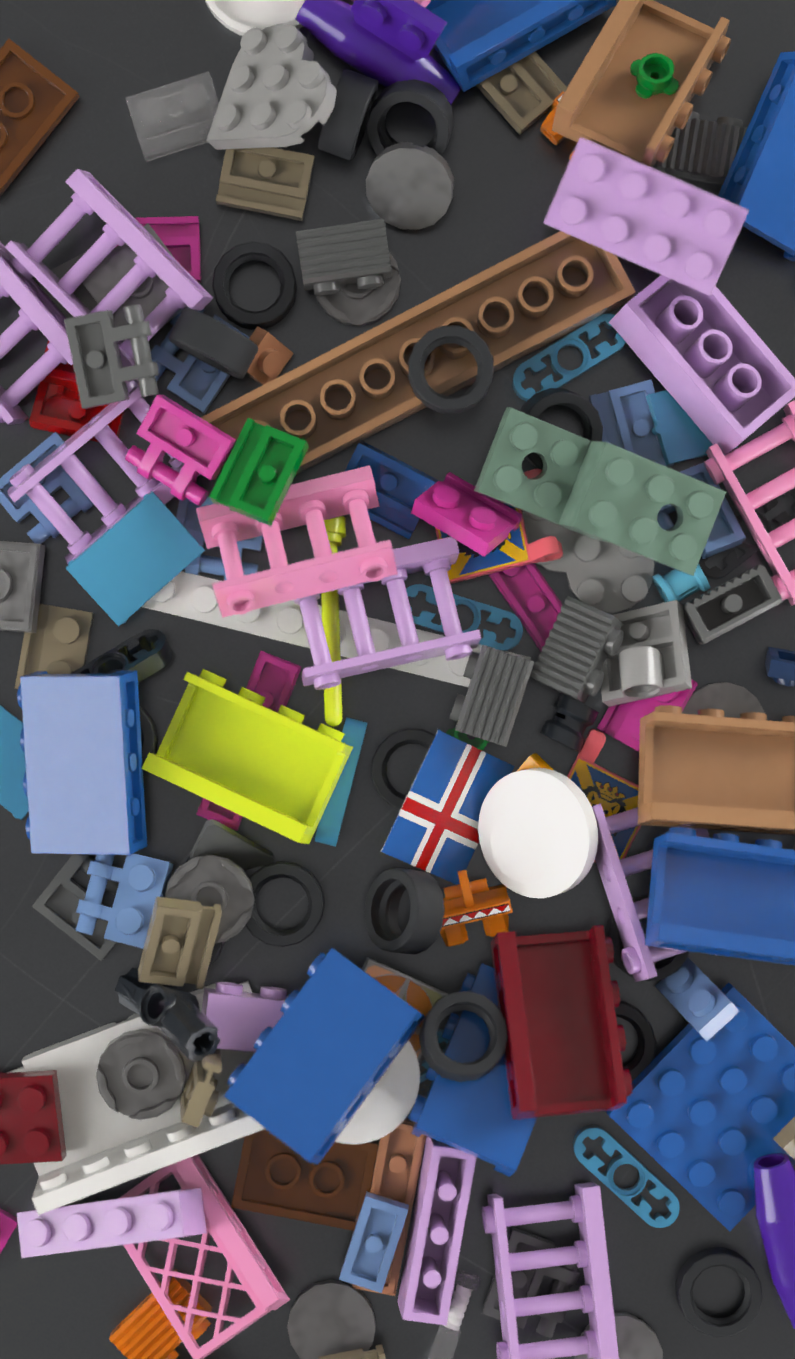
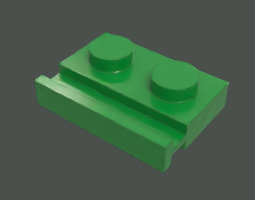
(259, 471)

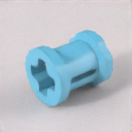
(679, 585)

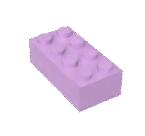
(646, 216)
(706, 359)

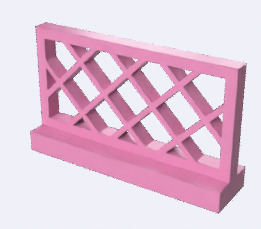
(232, 1241)

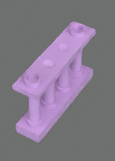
(119, 229)
(35, 313)
(28, 478)
(432, 558)
(635, 956)
(587, 1253)

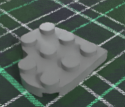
(272, 92)
(595, 569)

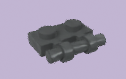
(98, 358)
(527, 1282)

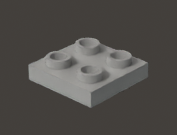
(651, 656)

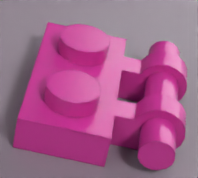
(187, 439)

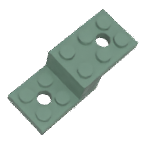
(600, 491)

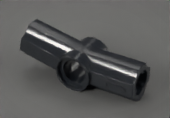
(171, 1011)

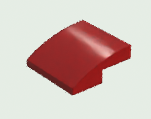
(59, 405)

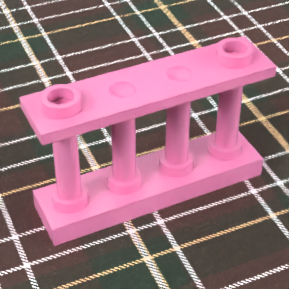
(721, 470)
(308, 505)

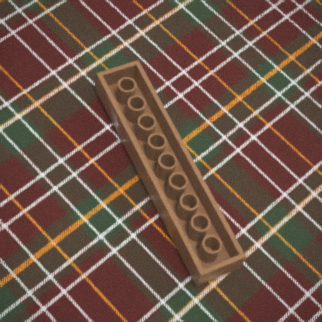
(366, 379)

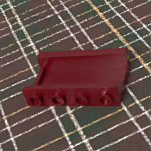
(560, 1023)

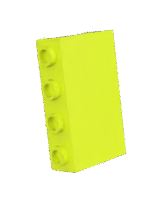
(250, 757)

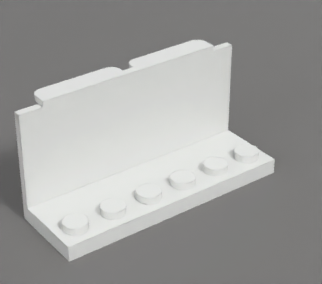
(110, 1146)

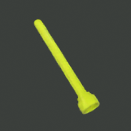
(331, 622)

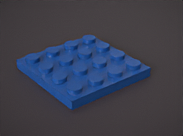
(715, 1108)

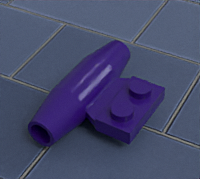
(381, 39)
(776, 1219)

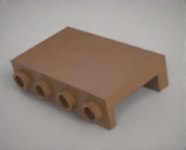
(602, 94)
(717, 771)

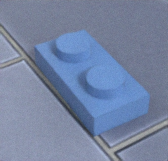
(697, 999)
(374, 1242)

